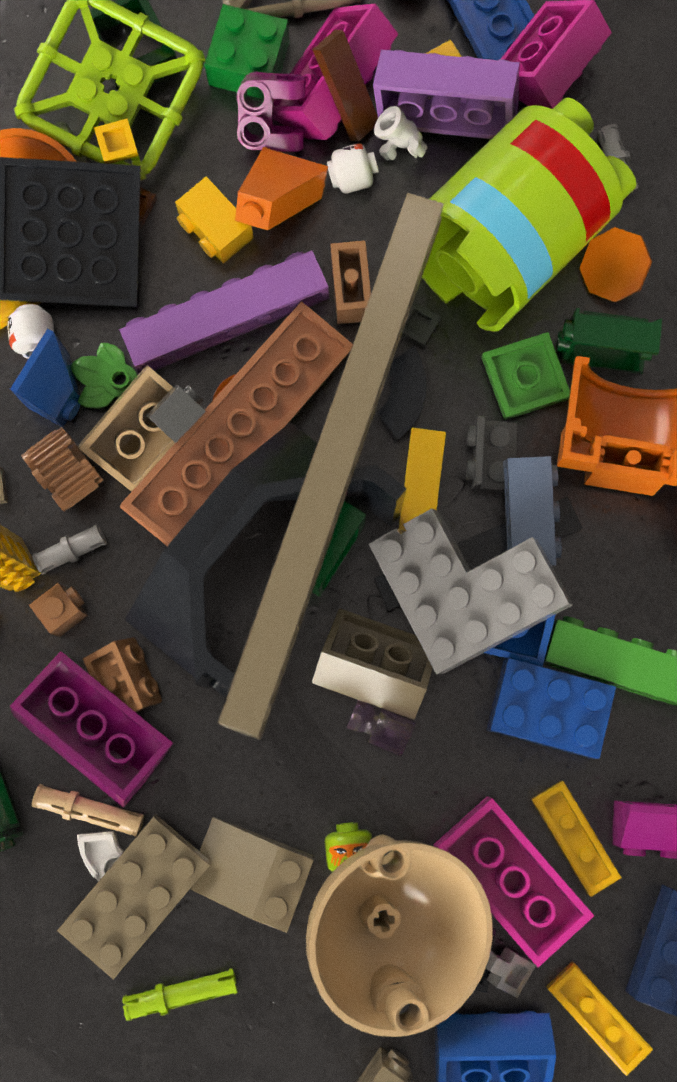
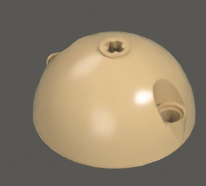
(428, 937)

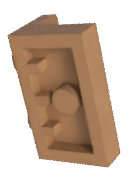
(124, 673)

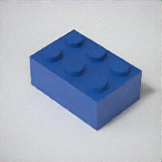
(551, 708)

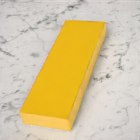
(422, 473)
(576, 838)
(599, 1018)

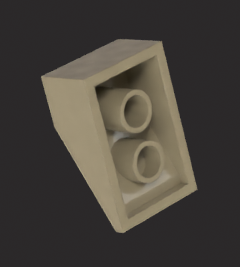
(253, 874)

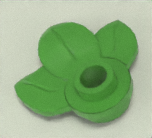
(99, 376)

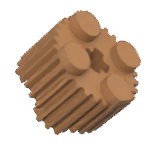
(62, 468)

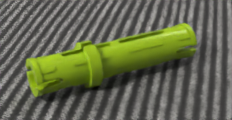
(178, 995)

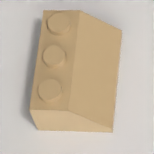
(125, 438)

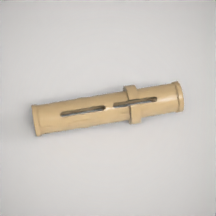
(74, 806)

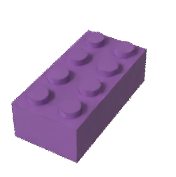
(448, 92)

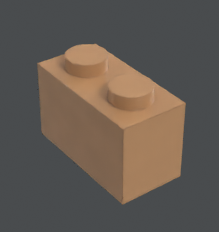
(350, 280)

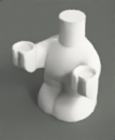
(399, 132)

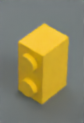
(212, 220)

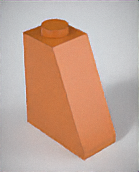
(278, 189)

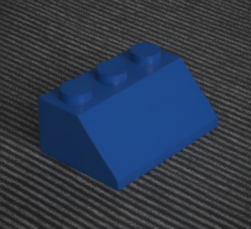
(495, 1048)

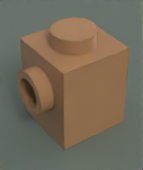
(59, 609)

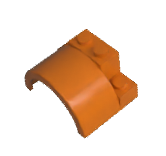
(619, 433)

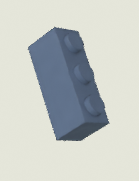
(531, 504)

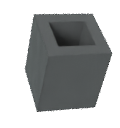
(177, 411)

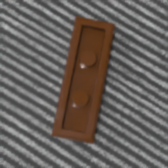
(346, 85)

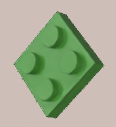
(526, 376)

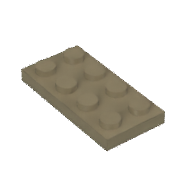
(134, 896)

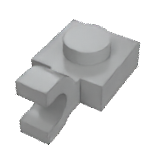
(509, 971)

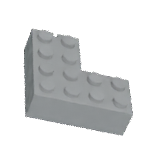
(463, 609)

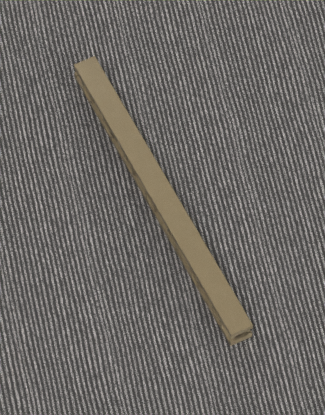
(331, 470)

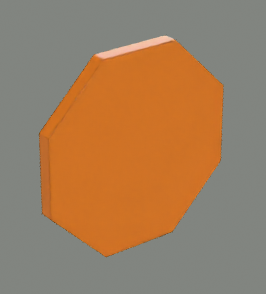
(615, 264)

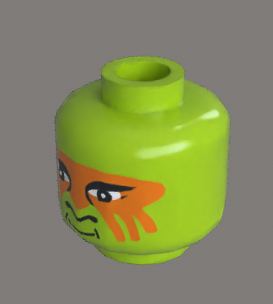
(345, 843)

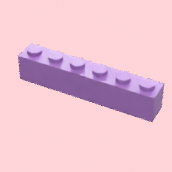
(225, 312)

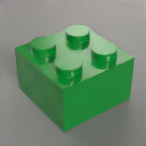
(243, 45)

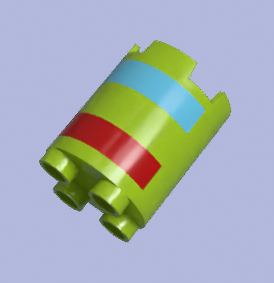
(524, 210)

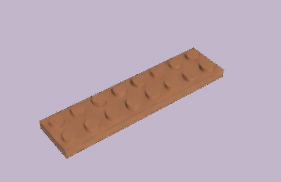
(238, 421)

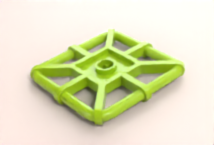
(102, 64)

